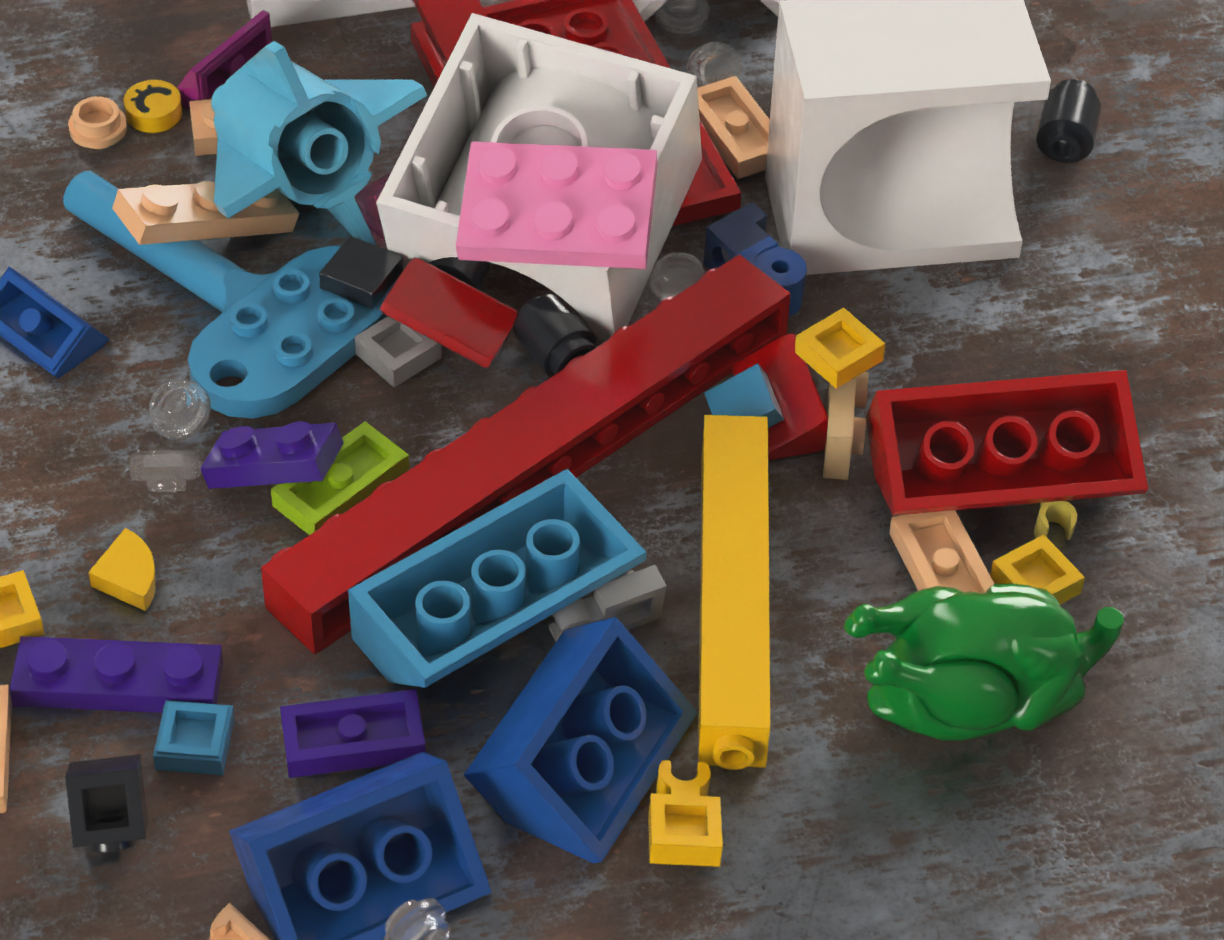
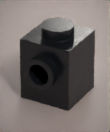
(107, 803)

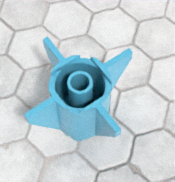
(301, 135)

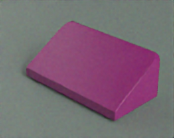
(225, 60)

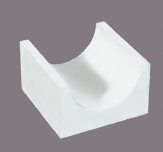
(542, 91)

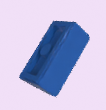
(44, 326)

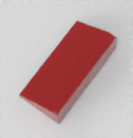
(450, 312)
(799, 401)

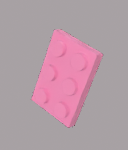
(557, 205)

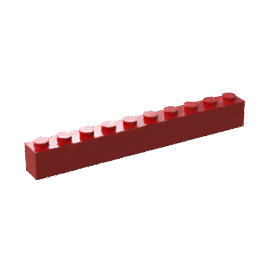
(551, 427)

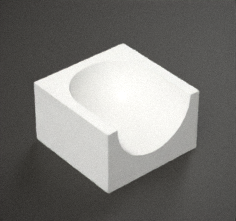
(898, 130)

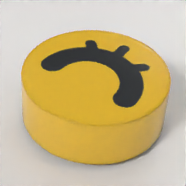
(152, 106)

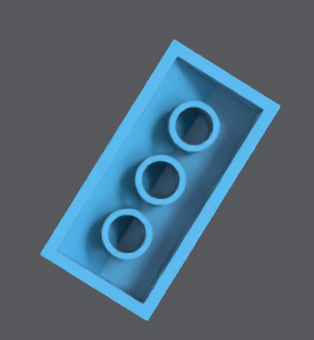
(488, 581)

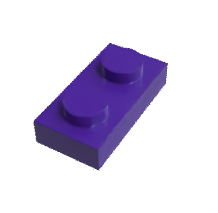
(272, 455)
(351, 733)

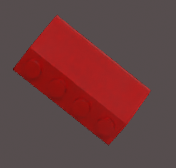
(1005, 442)

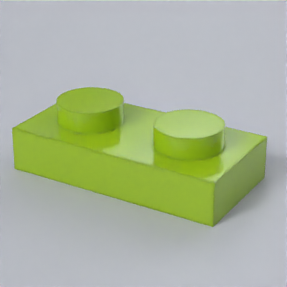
(358, 469)

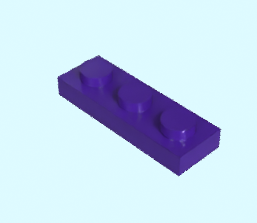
(113, 674)

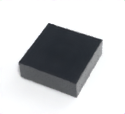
(361, 272)

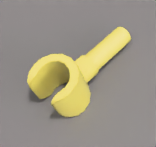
(1059, 512)

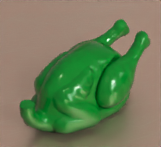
(979, 659)

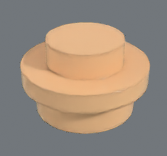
(97, 123)

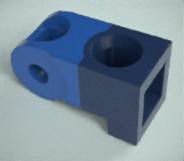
(746, 235)

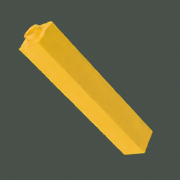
(734, 594)

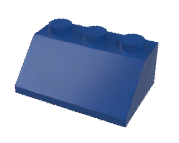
(583, 740)
(361, 852)

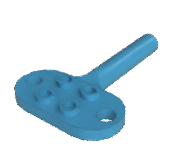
(272, 328)

